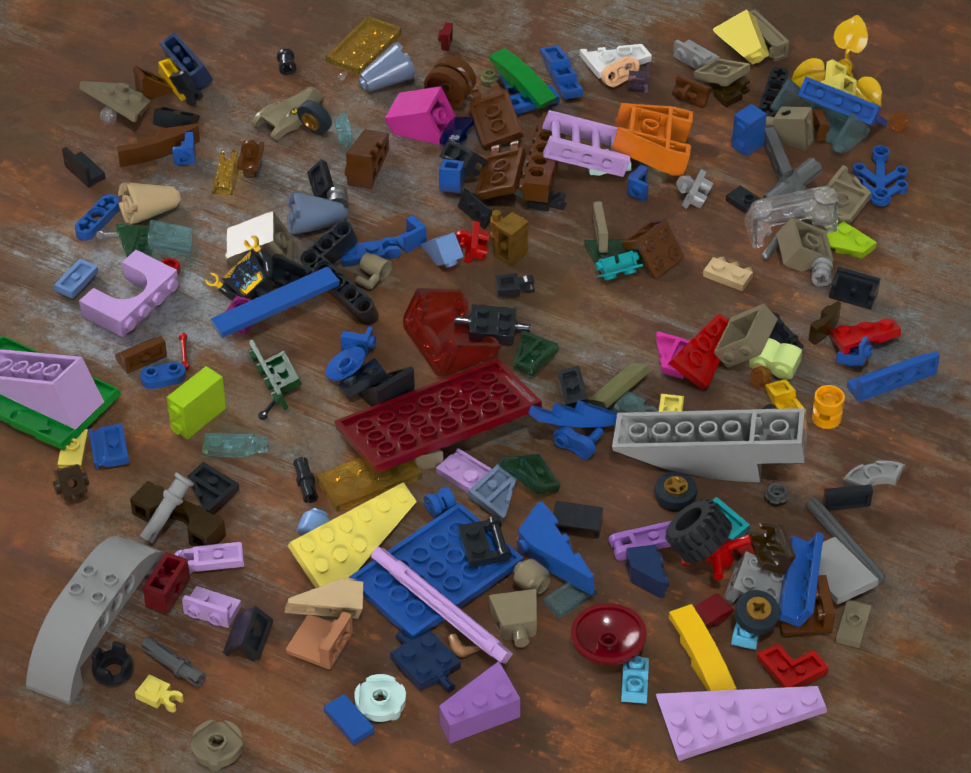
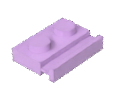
(462, 470)

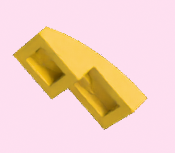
(783, 395)

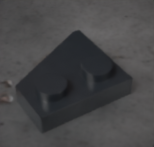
(363, 378)
(212, 487)

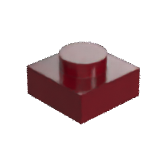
(446, 36)

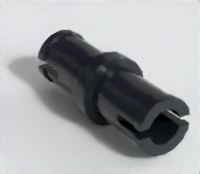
(305, 480)

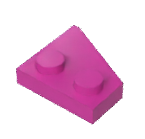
(667, 348)

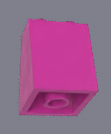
(420, 114)

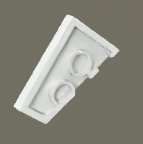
(602, 58)

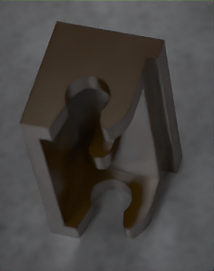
(773, 548)

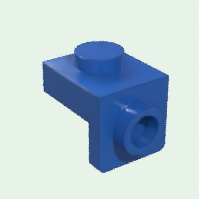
(638, 183)
(365, 341)
(857, 355)

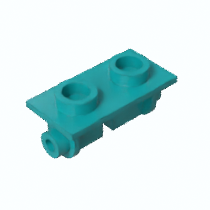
(626, 263)

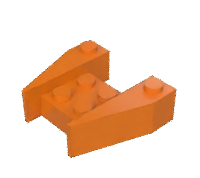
(654, 136)

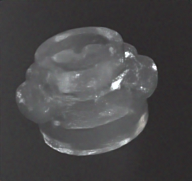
(108, 116)

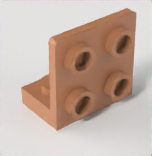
(321, 640)

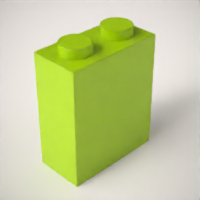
(196, 402)

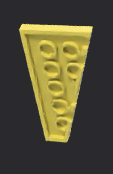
(348, 541)

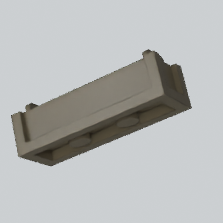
(776, 43)

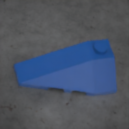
(544, 543)

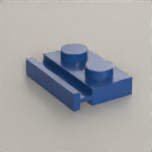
(109, 446)

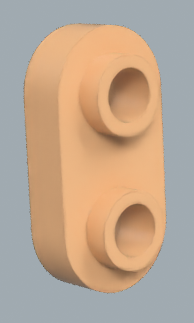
(618, 71)

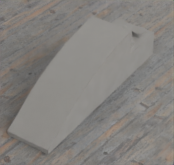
(714, 442)

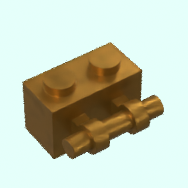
(509, 237)

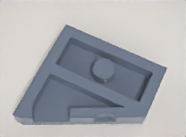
(494, 492)

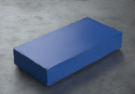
(349, 719)

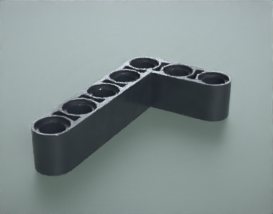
(325, 253)

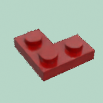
(791, 672)

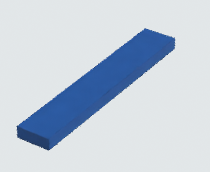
(274, 302)

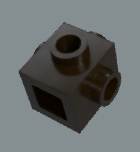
(63, 476)

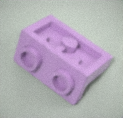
(211, 606)

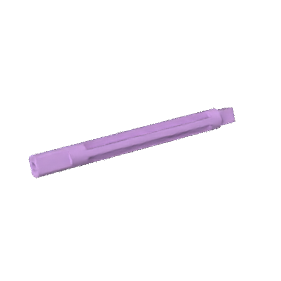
(442, 605)

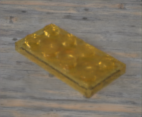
(363, 45)
(357, 482)

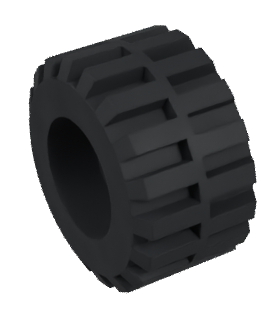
(698, 531)

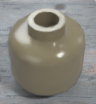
(531, 575)

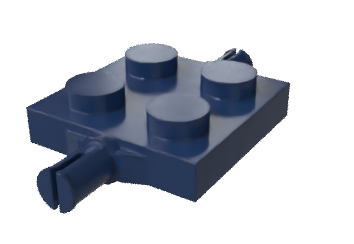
(425, 660)

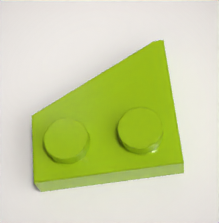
(850, 241)

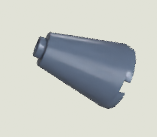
(388, 69)
(313, 213)

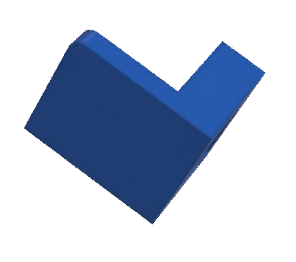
(413, 236)

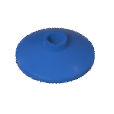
(345, 363)

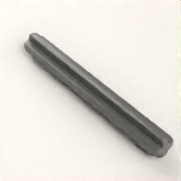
(838, 531)

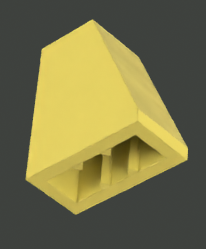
(744, 36)

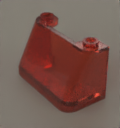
(431, 327)

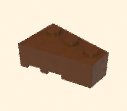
(366, 158)

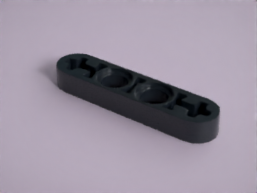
(770, 94)

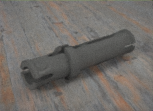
(180, 666)

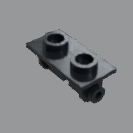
(475, 208)
(783, 334)

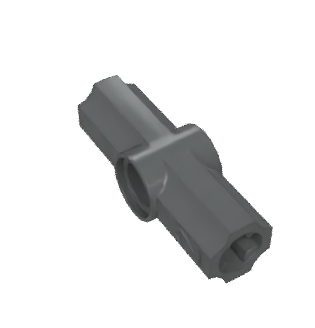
(796, 179)

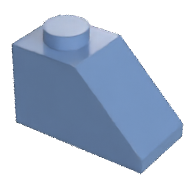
(443, 250)

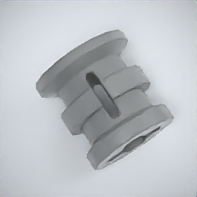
(821, 271)

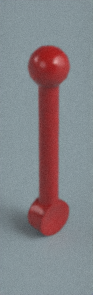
(183, 337)

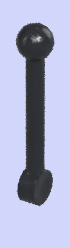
(263, 414)

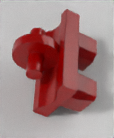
(473, 242)

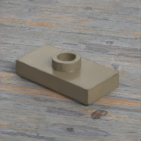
(853, 623)

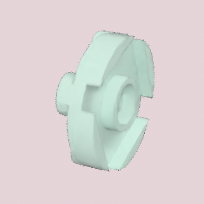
(380, 710)

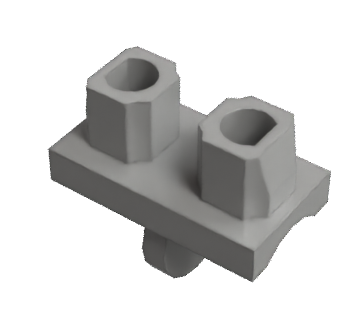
(687, 185)

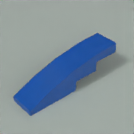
(560, 71)
(581, 416)

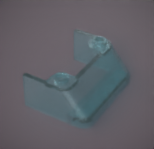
(844, 130)

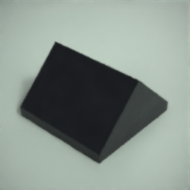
(398, 383)

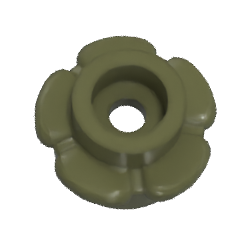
(489, 77)

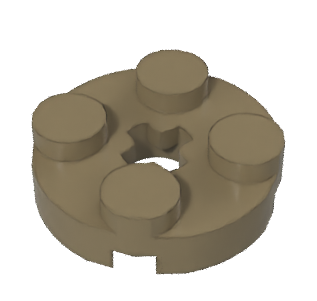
(219, 756)

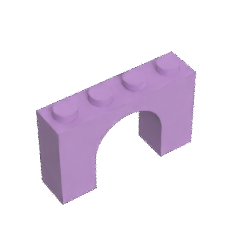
(124, 314)

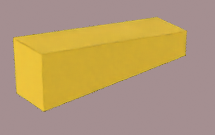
(166, 69)

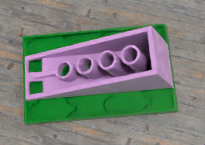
(49, 393)

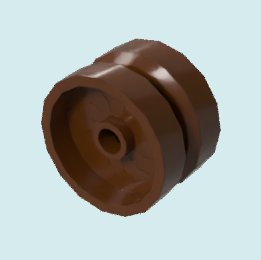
(454, 77)

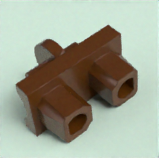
(691, 91)
(250, 157)

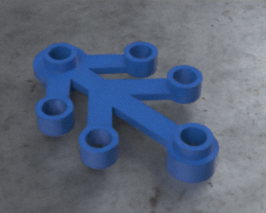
(880, 195)

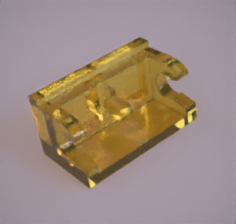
(226, 174)

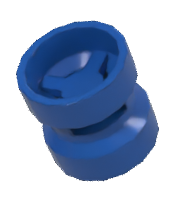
(439, 502)

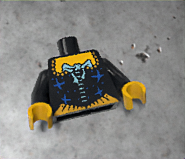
(250, 276)

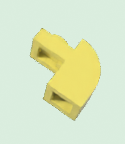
(837, 77)

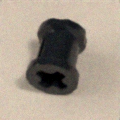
(287, 65)

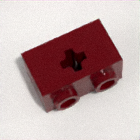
(166, 582)

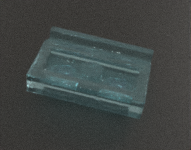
(169, 238)

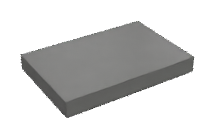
(844, 572)

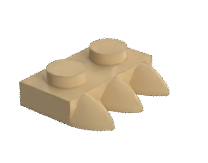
(728, 273)

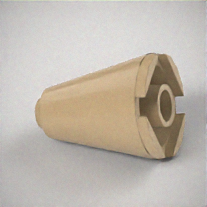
(146, 201)

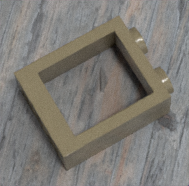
(744, 337)

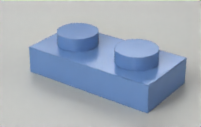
(76, 278)

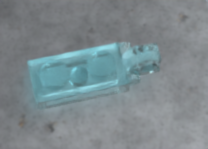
(234, 444)

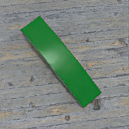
(522, 77)

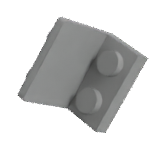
(749, 576)

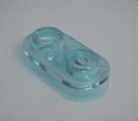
(344, 134)

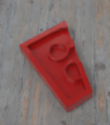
(851, 336)

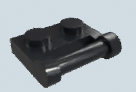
(476, 543)

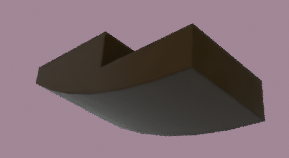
(829, 318)

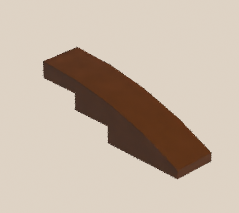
(155, 146)

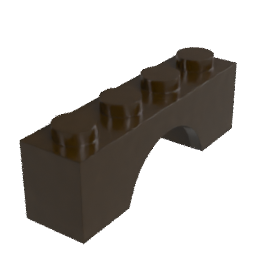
(202, 526)

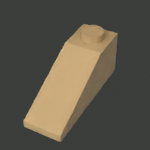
(329, 600)

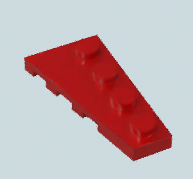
(697, 357)

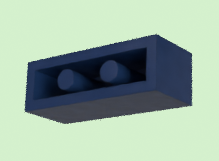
(186, 60)

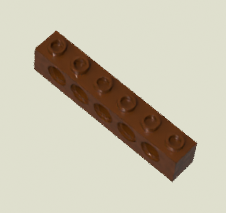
(539, 171)

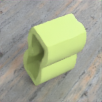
(779, 358)

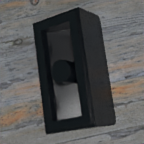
(172, 117)

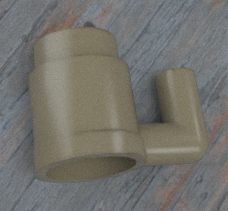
(376, 267)

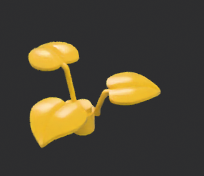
(850, 36)

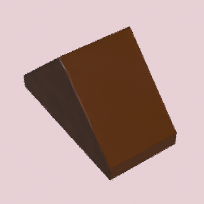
(150, 84)

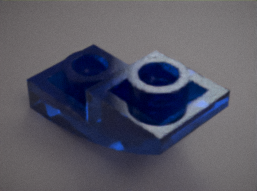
(457, 129)

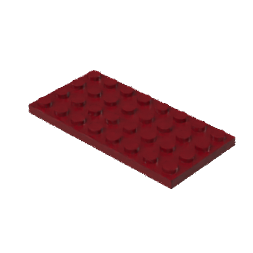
(437, 415)

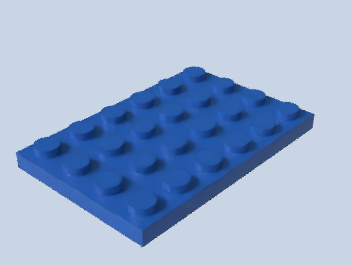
(440, 560)

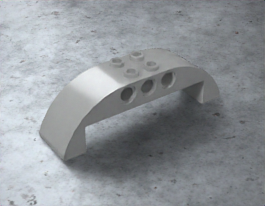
(85, 613)

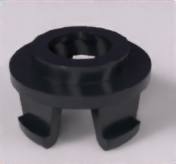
(116, 655)

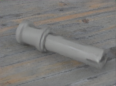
(172, 498)

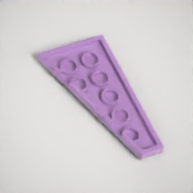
(720, 718)

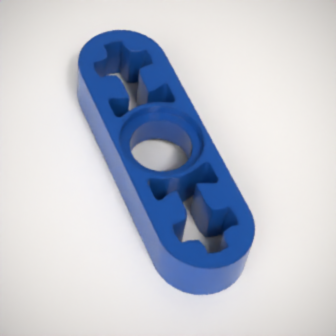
(87, 226)

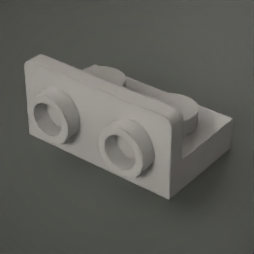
(692, 54)

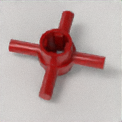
(723, 556)

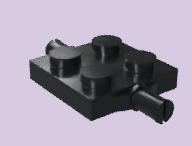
(492, 321)

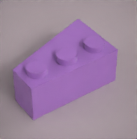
(480, 705)

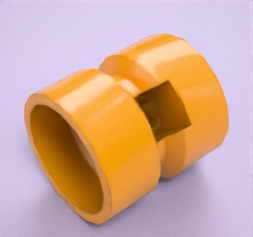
(828, 407)

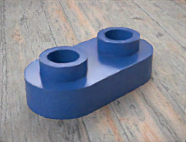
(163, 375)

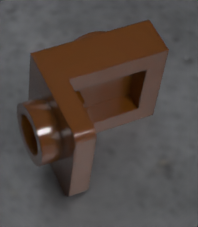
(820, 124)

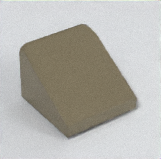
(430, 460)

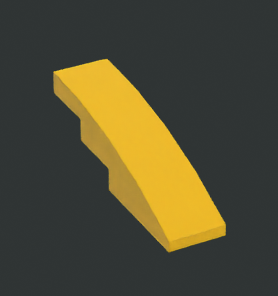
(702, 649)

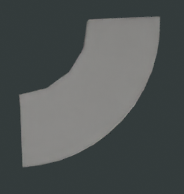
(877, 473)

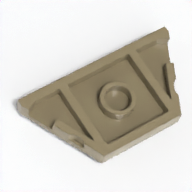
(118, 97)
(850, 193)

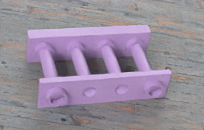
(581, 154)

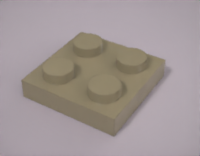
(721, 71)

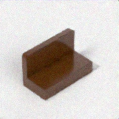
(142, 354)

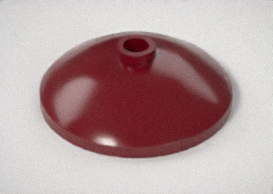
(608, 634)

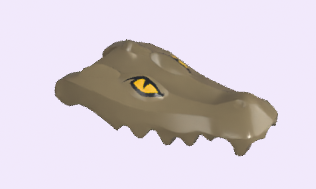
(284, 114)

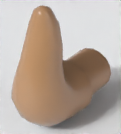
(460, 650)

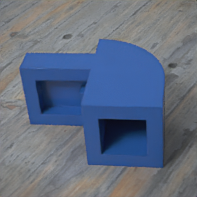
(451, 176)

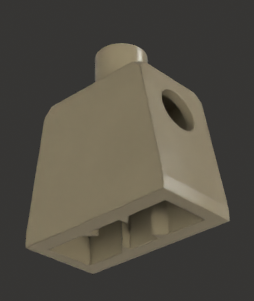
(793, 126)
(515, 615)

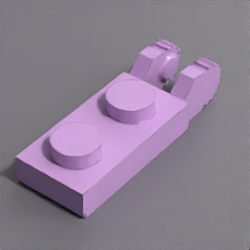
(213, 556)

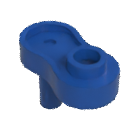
(577, 443)

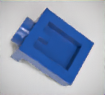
(186, 152)

